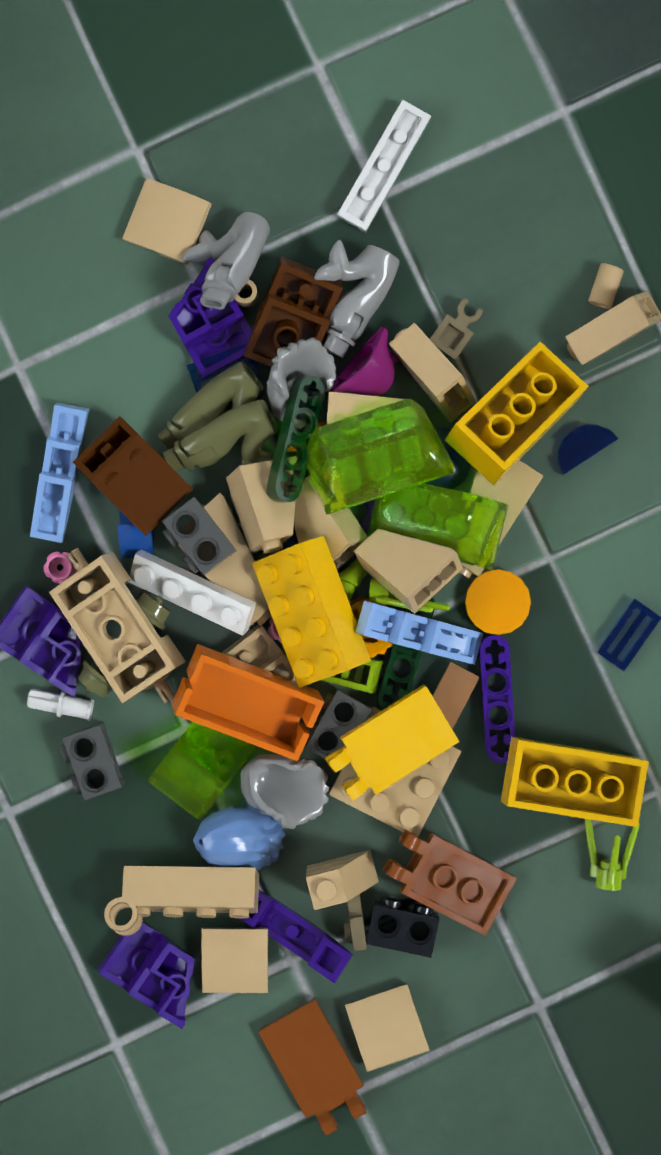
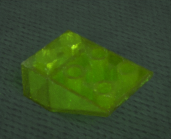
(200, 768)

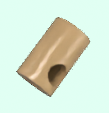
(605, 286)
(250, 301)

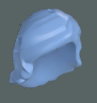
(239, 837)

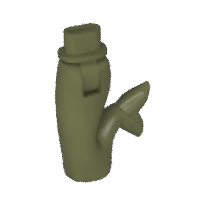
(210, 402)
(217, 438)

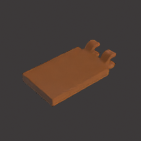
(451, 880)
(314, 1064)

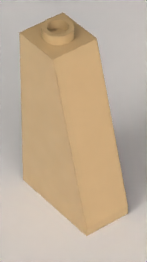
(512, 490)
(237, 570)

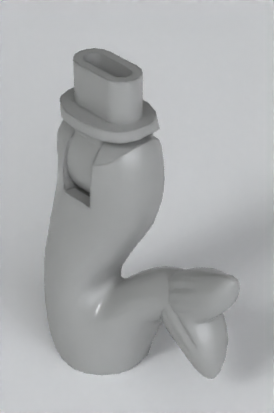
(235, 255)
(360, 303)

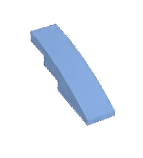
(59, 472)
(419, 632)

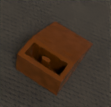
(132, 475)

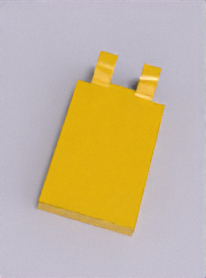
(393, 743)

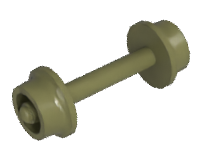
(91, 674)

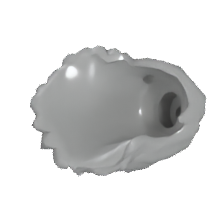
(298, 361)
(285, 788)

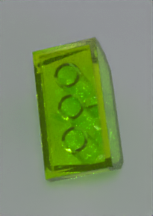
(375, 455)
(445, 518)

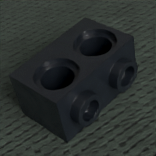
(400, 937)

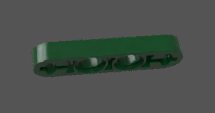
(291, 437)
(401, 652)

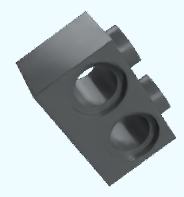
(205, 531)
(331, 723)
(102, 759)

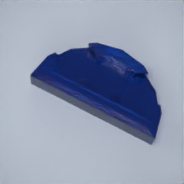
(582, 444)

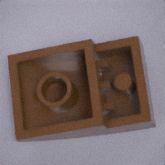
(291, 310)

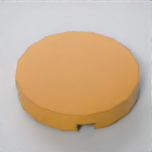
(497, 602)

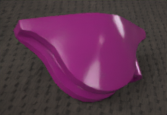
(370, 369)

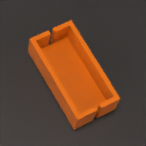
(247, 702)

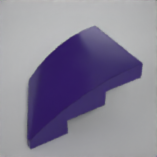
(207, 329)
(42, 639)
(151, 971)

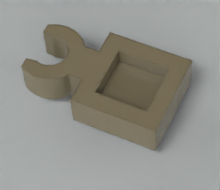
(453, 333)
(355, 928)

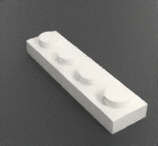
(384, 166)
(192, 592)

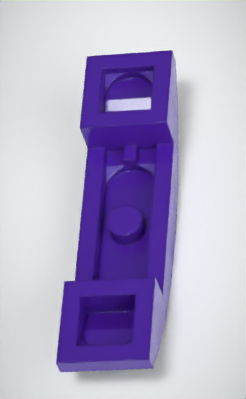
(300, 937)

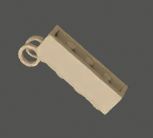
(184, 890)

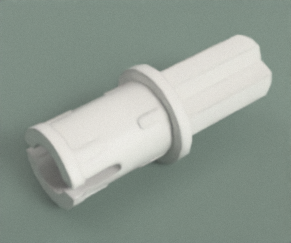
(60, 704)

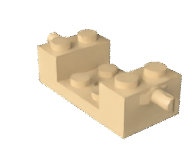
(138, 656)

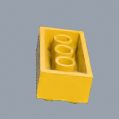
(516, 413)
(311, 611)
(574, 781)

